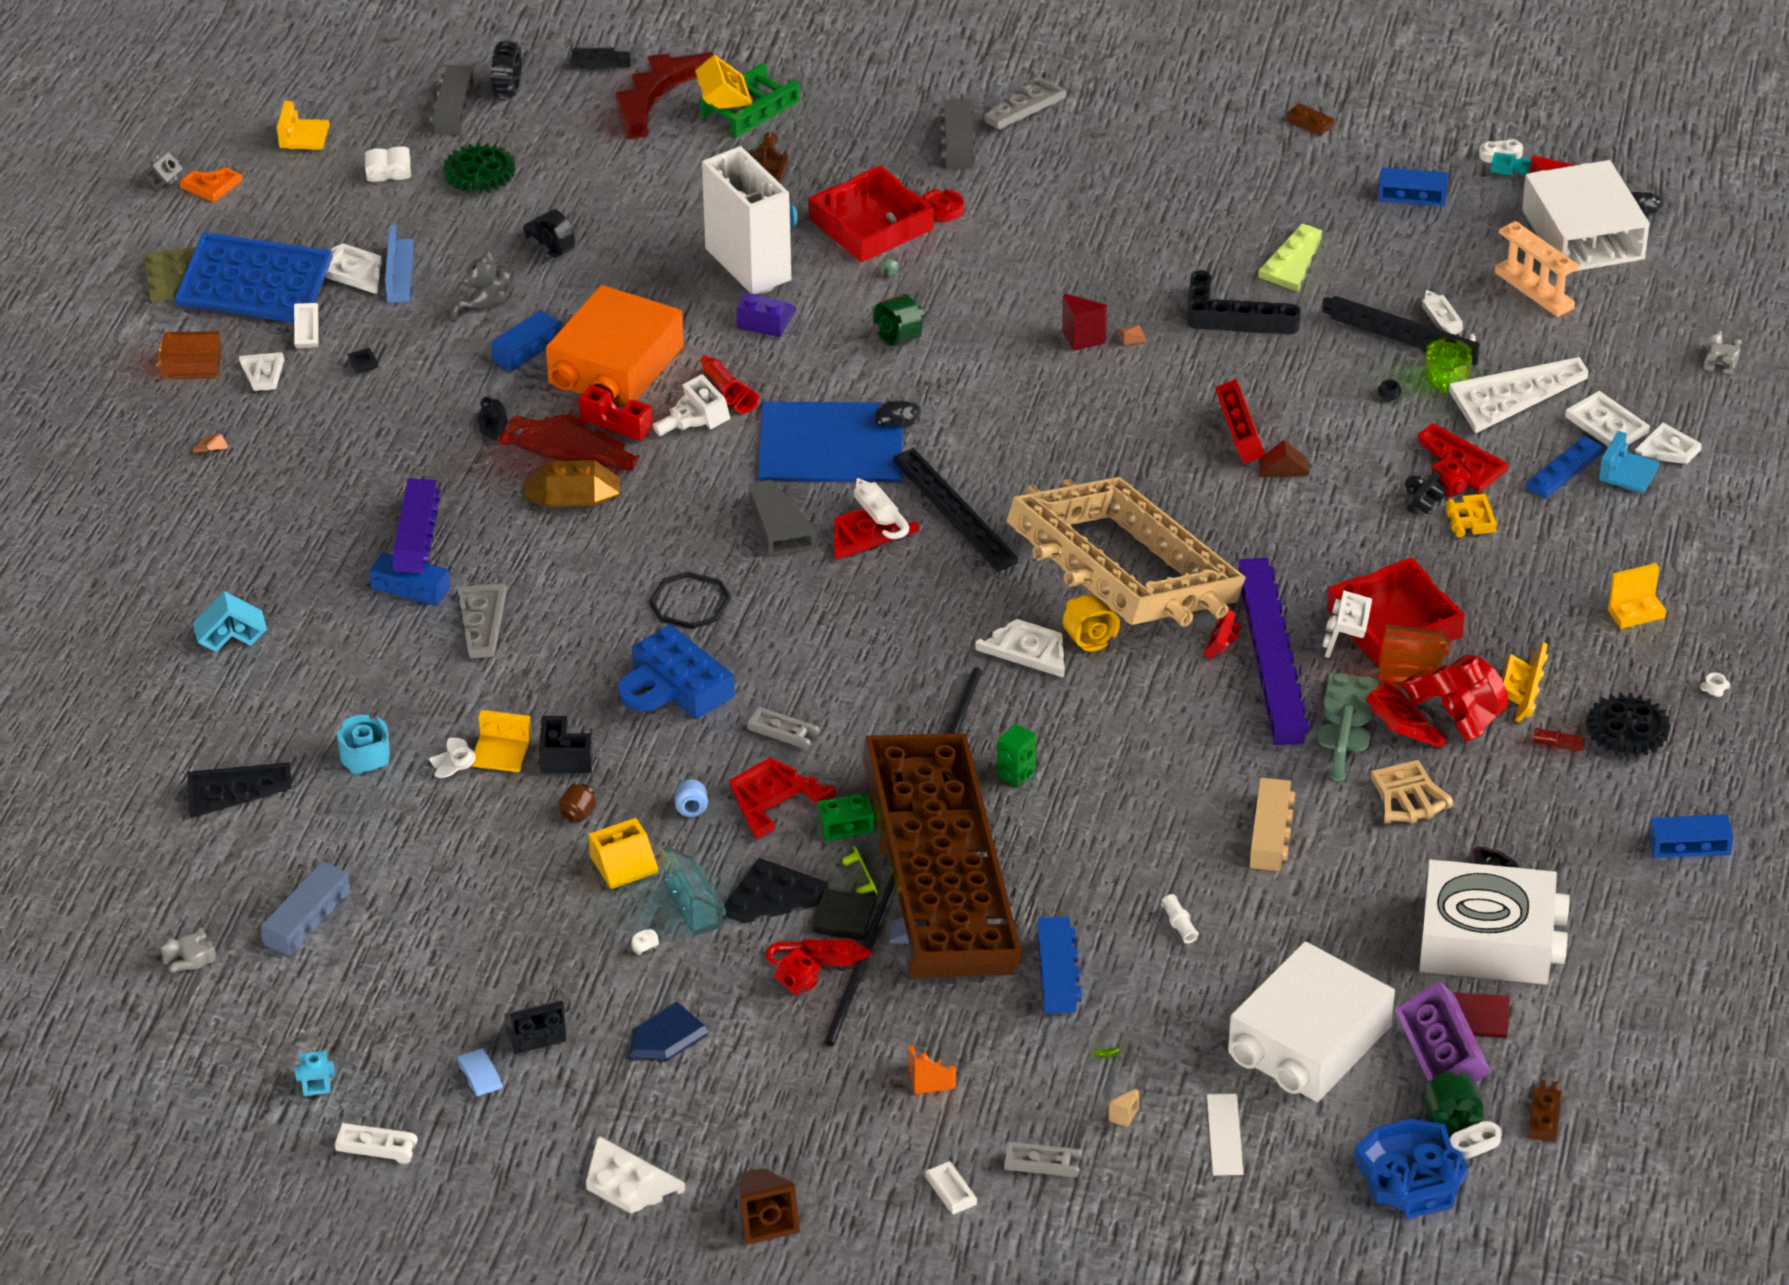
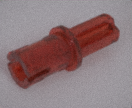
(1558, 739)

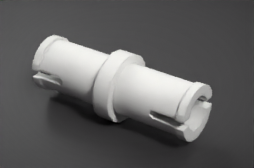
(1179, 918)

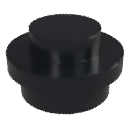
(1389, 390)

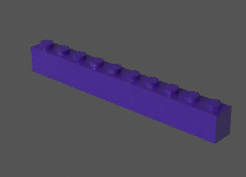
(1272, 653)

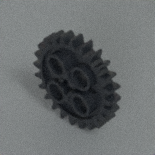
(1647, 728)

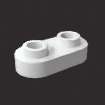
(1509, 146)
(1476, 1139)

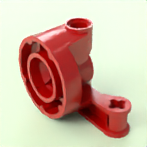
(1468, 690)

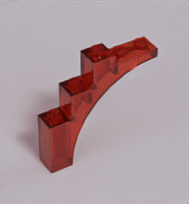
(648, 87)

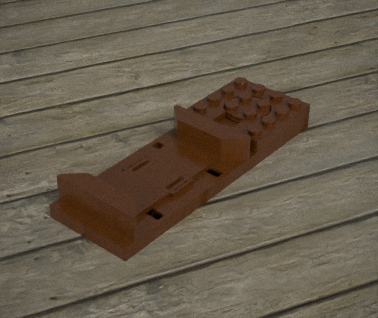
(931, 830)

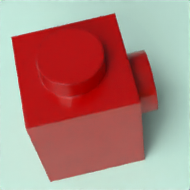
(1452, 476)

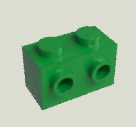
(1016, 755)
(845, 817)

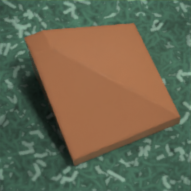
(1131, 335)
(211, 443)

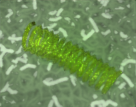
(1107, 1053)

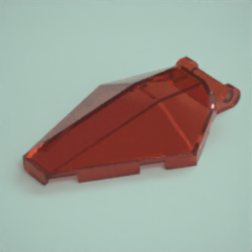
(566, 440)

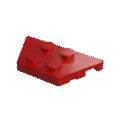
(859, 532)
(1402, 715)

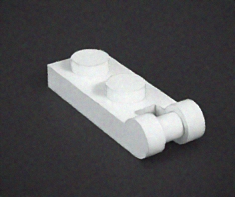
(376, 1142)

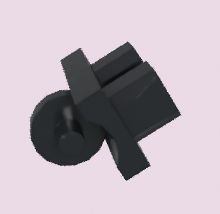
(1421, 490)

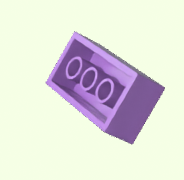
(1441, 1034)

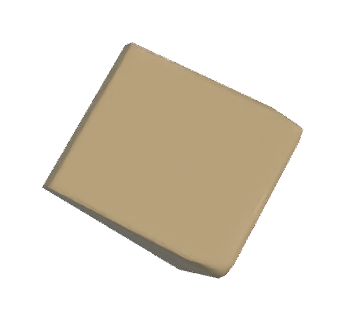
(1124, 1108)

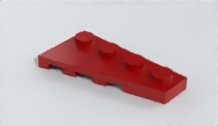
(1482, 466)

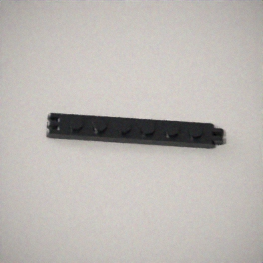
(1390, 325)

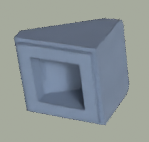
(898, 931)

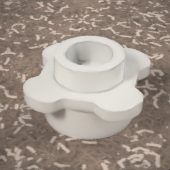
(1715, 684)

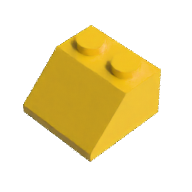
(722, 84)

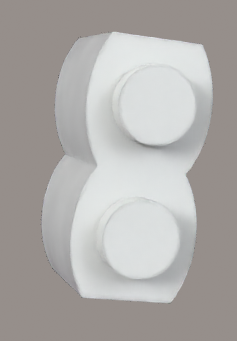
(387, 164)

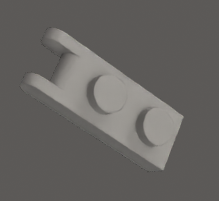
(782, 727)
(1042, 1159)

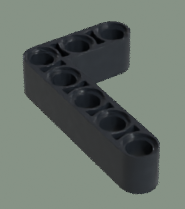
(1237, 315)

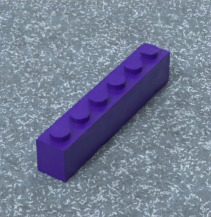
(416, 526)

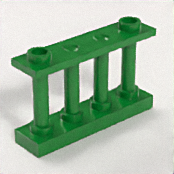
(761, 110)

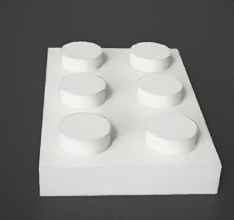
(1604, 417)

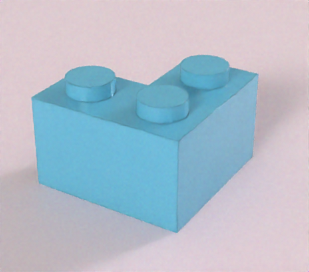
(228, 618)

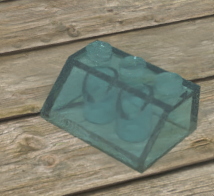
(691, 892)

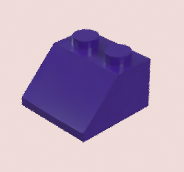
(764, 314)

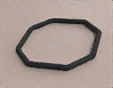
(696, 576)

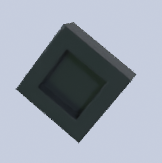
(362, 360)

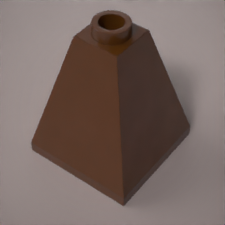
(767, 1206)

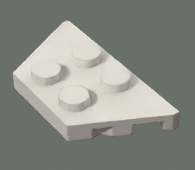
(355, 267)
(1027, 646)
(628, 1179)

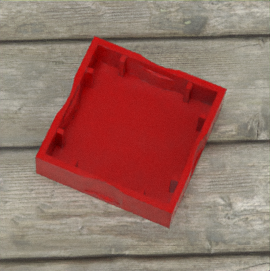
(858, 209)
(1400, 597)

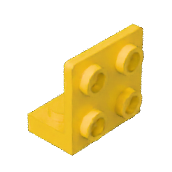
(300, 133)
(1634, 598)
(502, 741)

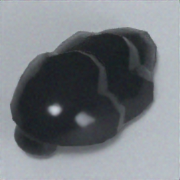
(1648, 201)
(897, 413)
(492, 418)
(1492, 857)

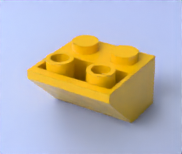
(622, 853)

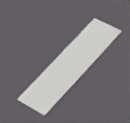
(1225, 1134)

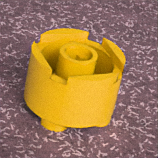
(1090, 622)

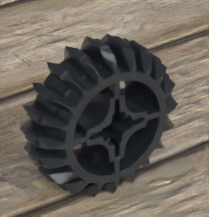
(506, 69)

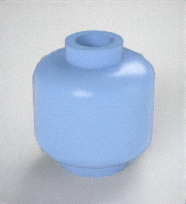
(690, 798)

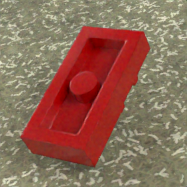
(1223, 633)

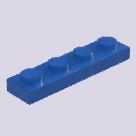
(1564, 467)

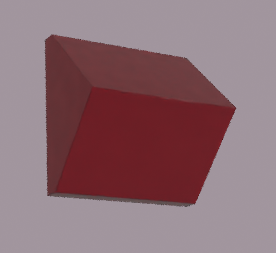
(1083, 322)
(1485, 1013)

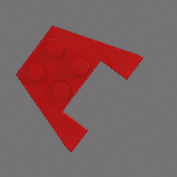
(769, 785)

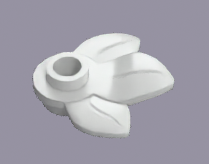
(456, 758)

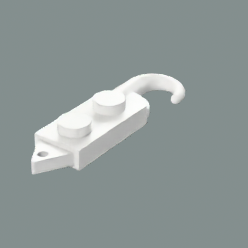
(1442, 314)
(880, 507)

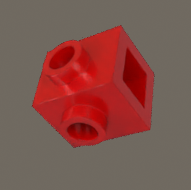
(798, 972)

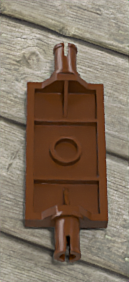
(770, 158)

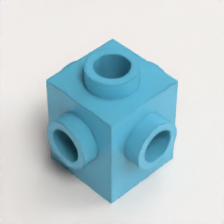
(314, 1067)

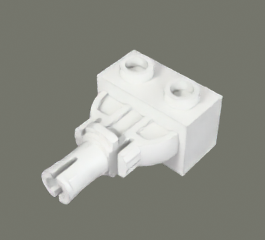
(698, 407)

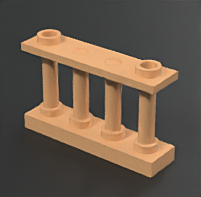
(1525, 279)

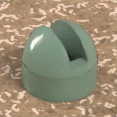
(888, 266)

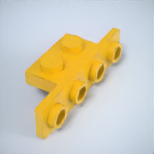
(1523, 679)

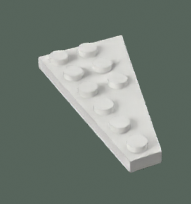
(1501, 395)

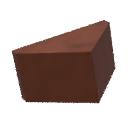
(1283, 462)

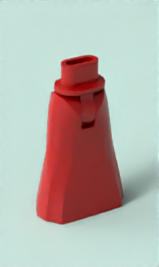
(733, 390)

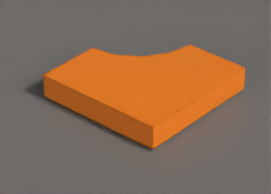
(211, 184)

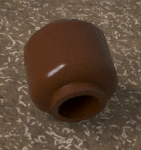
(577, 802)

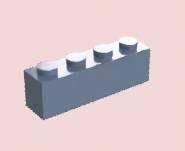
(305, 908)

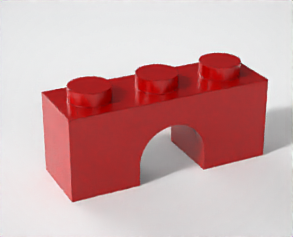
(598, 409)

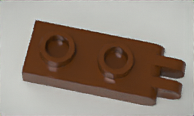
(1545, 1112)

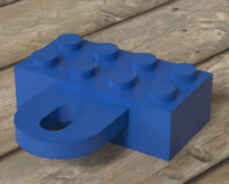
(675, 672)

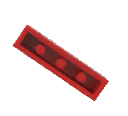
(1240, 421)

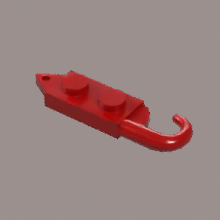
(822, 951)

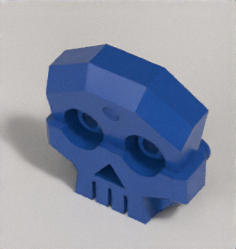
(1399, 1168)

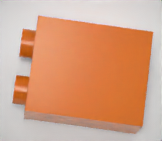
(615, 345)

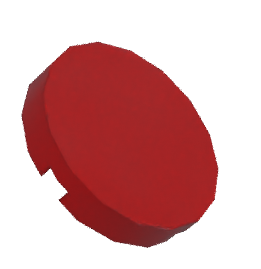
(946, 204)

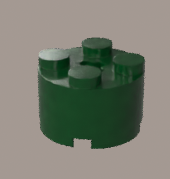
(898, 320)
(1453, 1101)

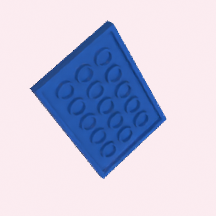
(252, 276)

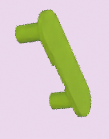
(867, 888)

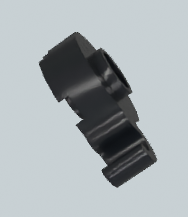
(553, 231)

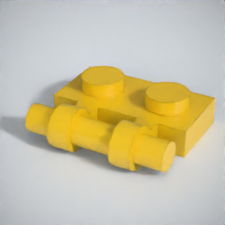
(1478, 515)

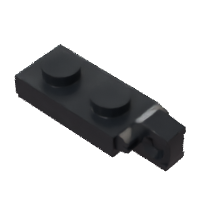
(600, 58)

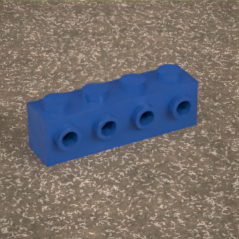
(1057, 965)

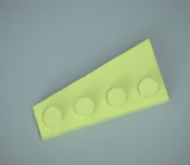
(1290, 261)

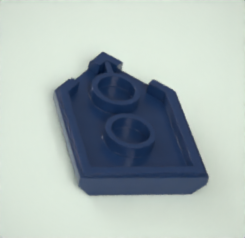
(666, 1034)

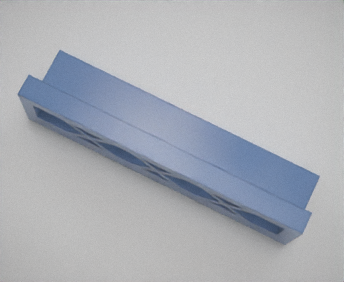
(398, 267)

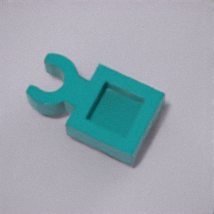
(1507, 163)

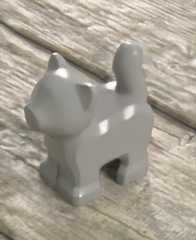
(1721, 353)
(192, 950)

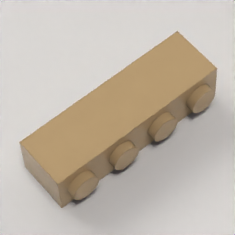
(1271, 823)

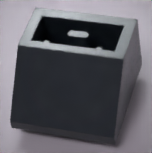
(536, 1026)

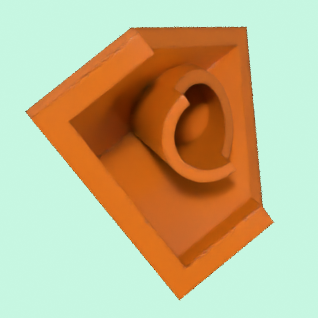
(929, 1075)

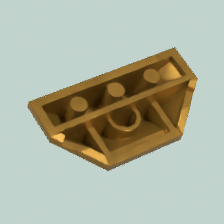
(571, 484)

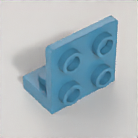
(1625, 468)

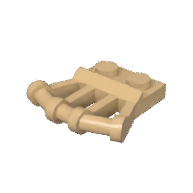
(1404, 780)

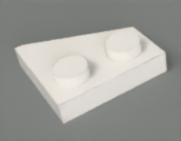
(262, 369)
(1668, 445)

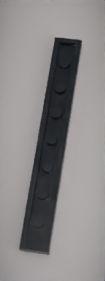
(956, 510)

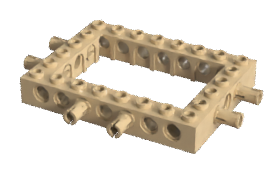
(1047, 520)

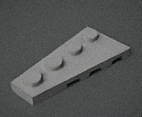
(1029, 101)
(482, 616)

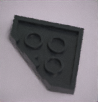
(772, 891)

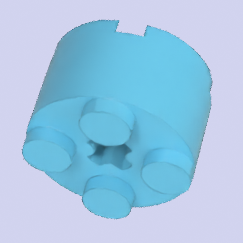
(363, 743)

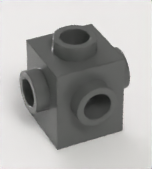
(162, 170)

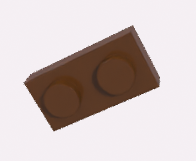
(1310, 119)

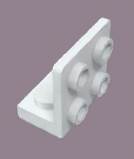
(1350, 618)

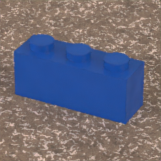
(1412, 186)
(524, 340)
(424, 587)
(1690, 836)

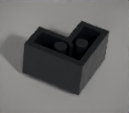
(563, 750)

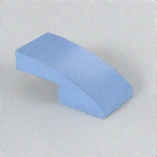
(479, 1072)

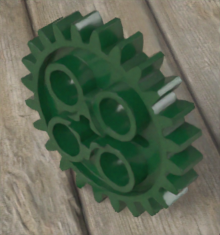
(479, 168)

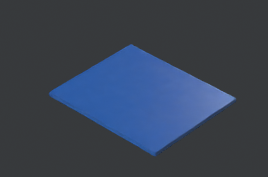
(827, 443)

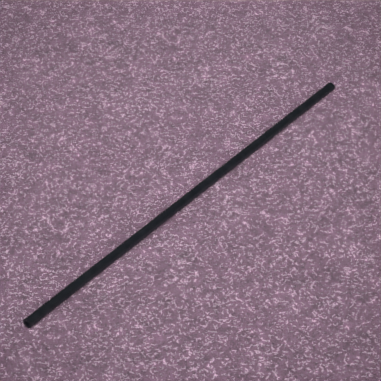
(890, 889)

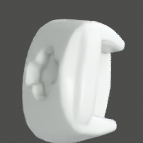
(644, 941)

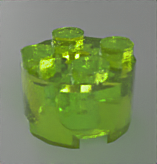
(1447, 363)

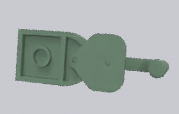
(1348, 712)

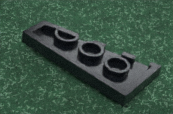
(232, 786)

